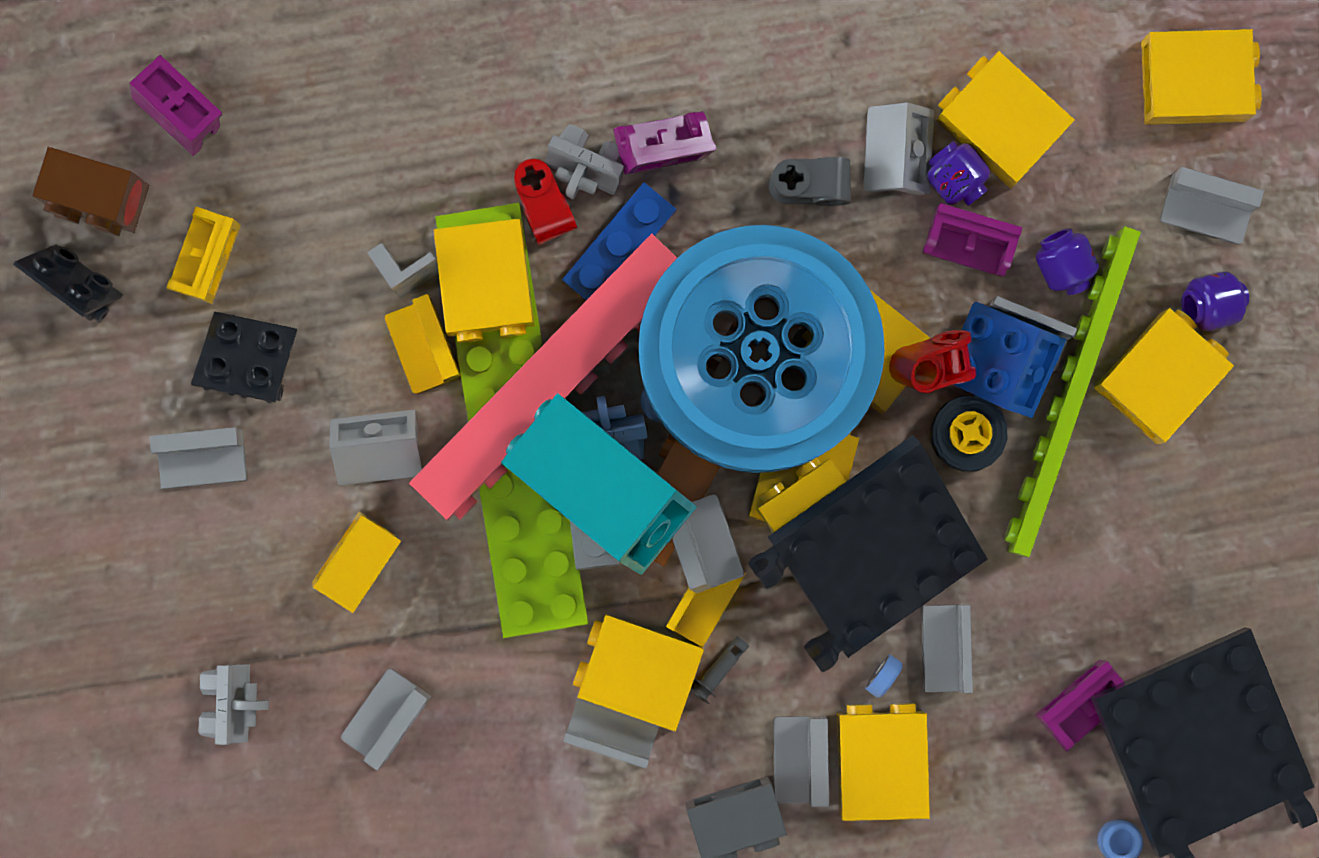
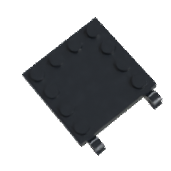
(873, 550)
(1204, 744)

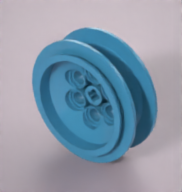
(811, 290)

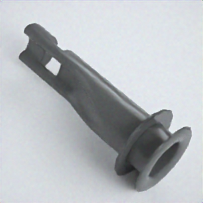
(718, 670)

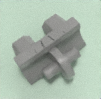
(582, 167)
(234, 704)

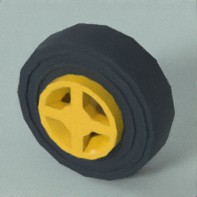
(977, 421)

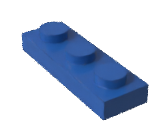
(638, 219)

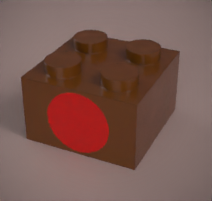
(92, 190)

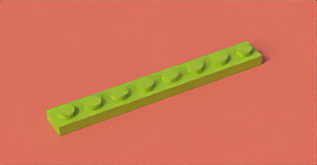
(1077, 374)

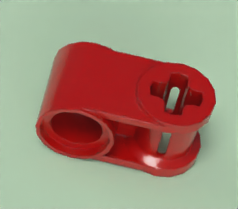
(544, 208)
(941, 362)

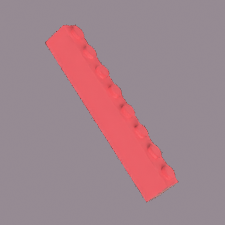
(557, 367)

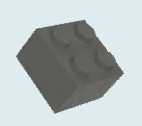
(736, 819)

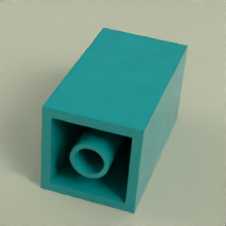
(597, 484)

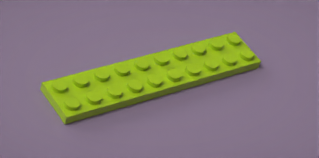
(525, 534)

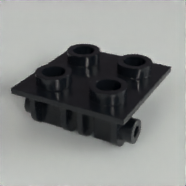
(70, 281)
(244, 357)

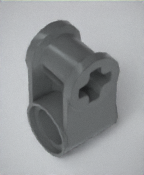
(819, 180)

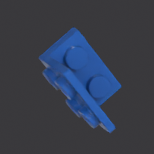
(1009, 359)

